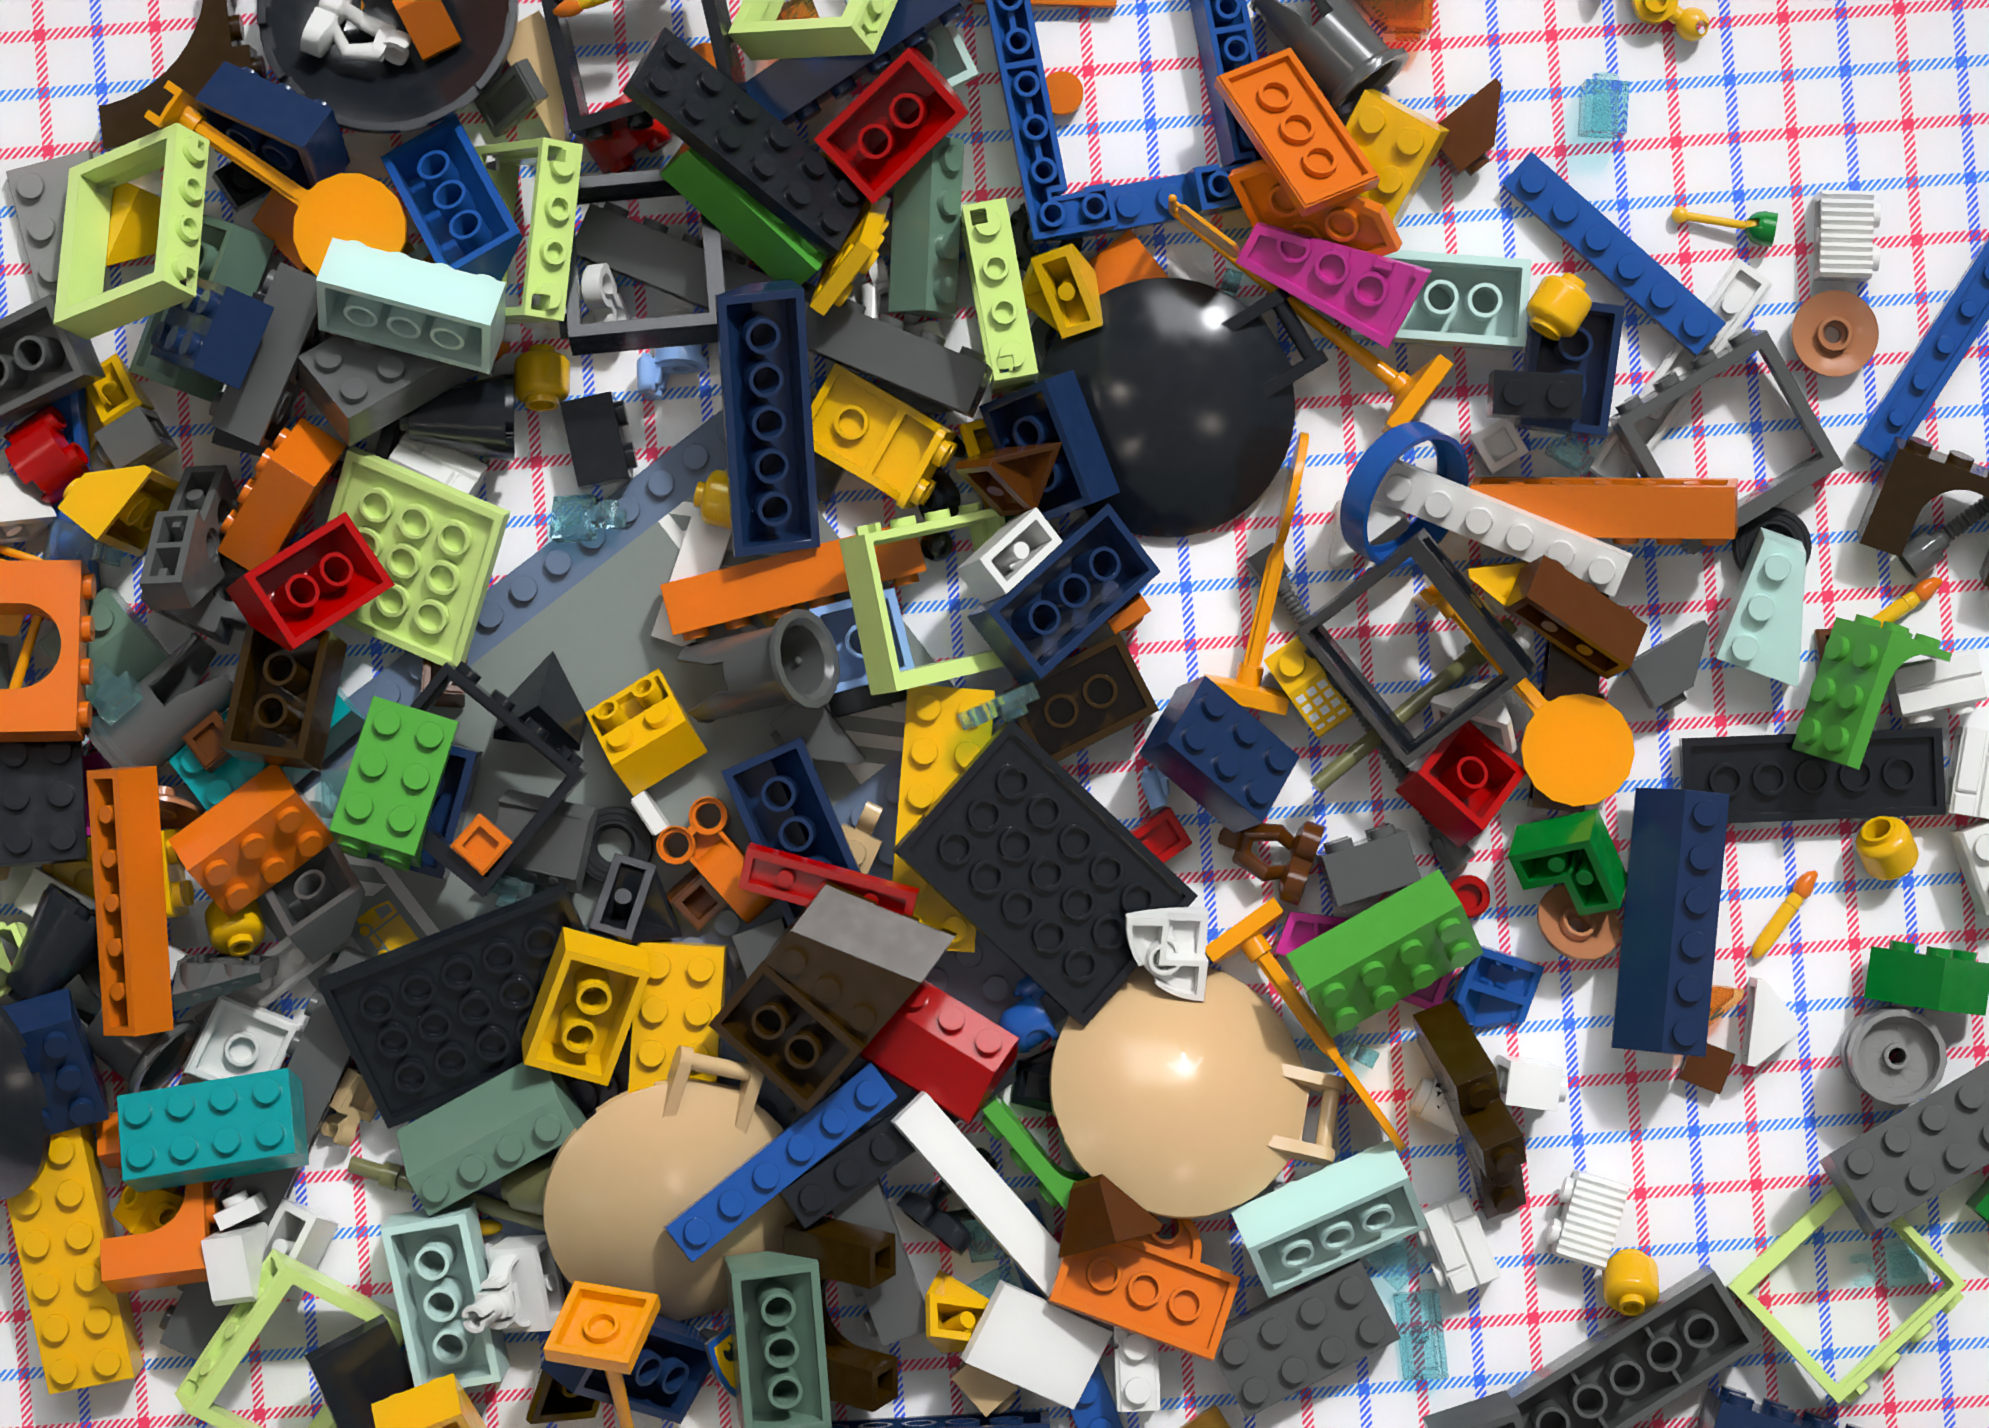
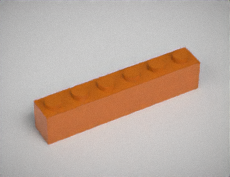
(1627, 506)
(777, 584)
(130, 901)

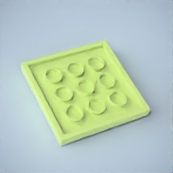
(432, 546)

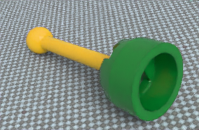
(1759, 227)

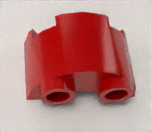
(618, 152)
(44, 455)

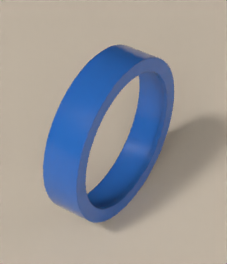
(1370, 472)

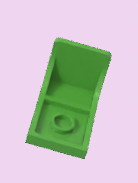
(1853, 684)
(393, 783)
(1028, 1153)

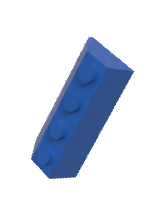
(454, 200)

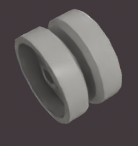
(1867, 1050)

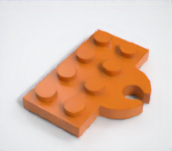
(1151, 1289)

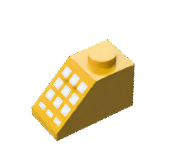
(1308, 687)

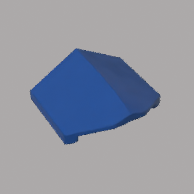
(1496, 989)

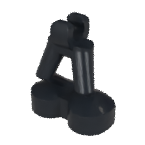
(942, 1224)

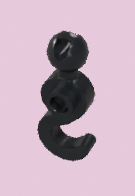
(944, 496)

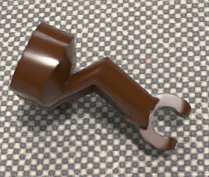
(1292, 874)

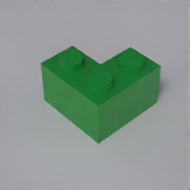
(1574, 852)
(1934, 981)

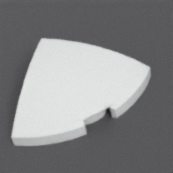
(1171, 948)

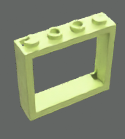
(767, 38)
(550, 222)
(998, 295)
(80, 298)
(870, 603)
(245, 1324)
(1885, 1353)

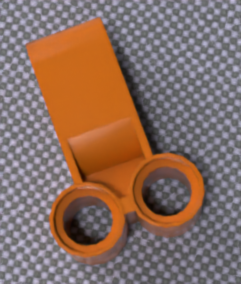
(716, 858)

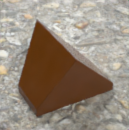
(1010, 476)
(1102, 1216)

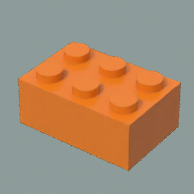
(279, 494)
(251, 840)

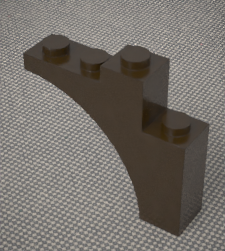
(209, 46)
(1473, 1096)

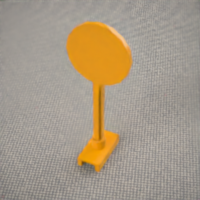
(337, 207)
(1247, 686)
(1572, 746)
(1249, 938)

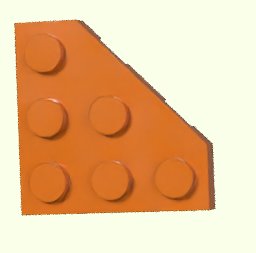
(1352, 222)

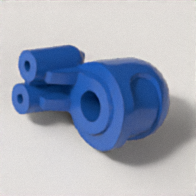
(1028, 1017)

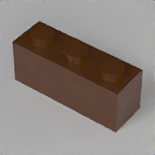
(1575, 617)

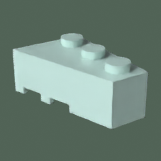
(1767, 610)

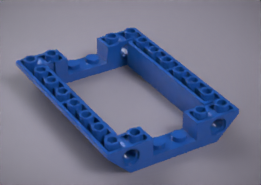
(1223, 44)

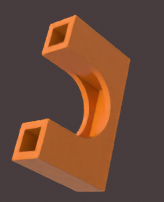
(57, 704)
(162, 1256)

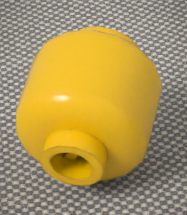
(1558, 306)
(541, 378)
(713, 499)
(1887, 848)
(236, 934)
(1630, 1282)

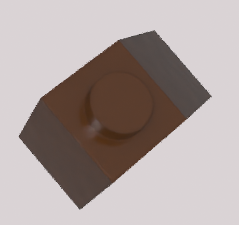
(1471, 131)

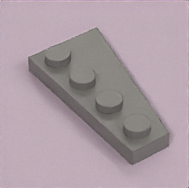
(40, 204)

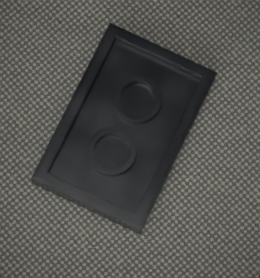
(359, 1371)

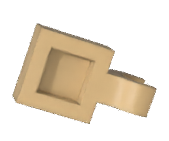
(859, 838)
(352, 1105)

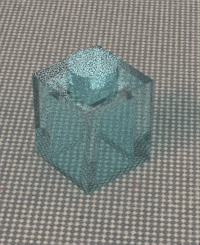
(1603, 107)

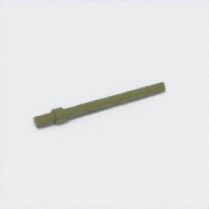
(1404, 712)
(393, 1177)

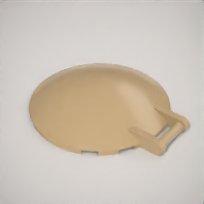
(1187, 1096)
(646, 1164)

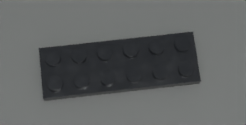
(745, 142)
(1775, 783)

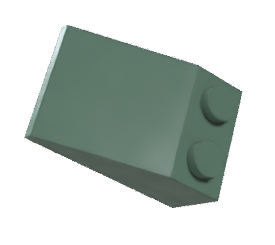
(119, 640)

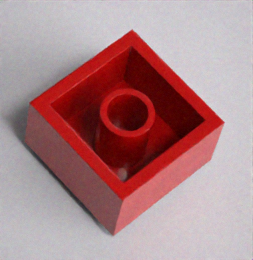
(1461, 783)

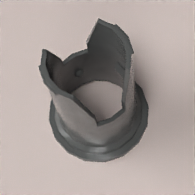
(1337, 52)
(769, 667)
(168, 711)
(141, 1060)

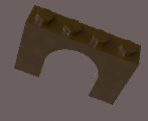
(1907, 483)
(862, 1259)

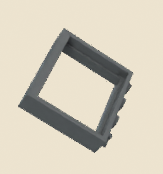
(1704, 368)

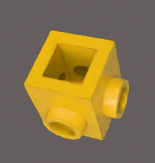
(148, 1209)

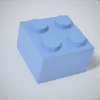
(841, 623)

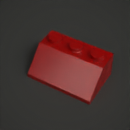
(892, 124)
(310, 584)
(944, 1051)

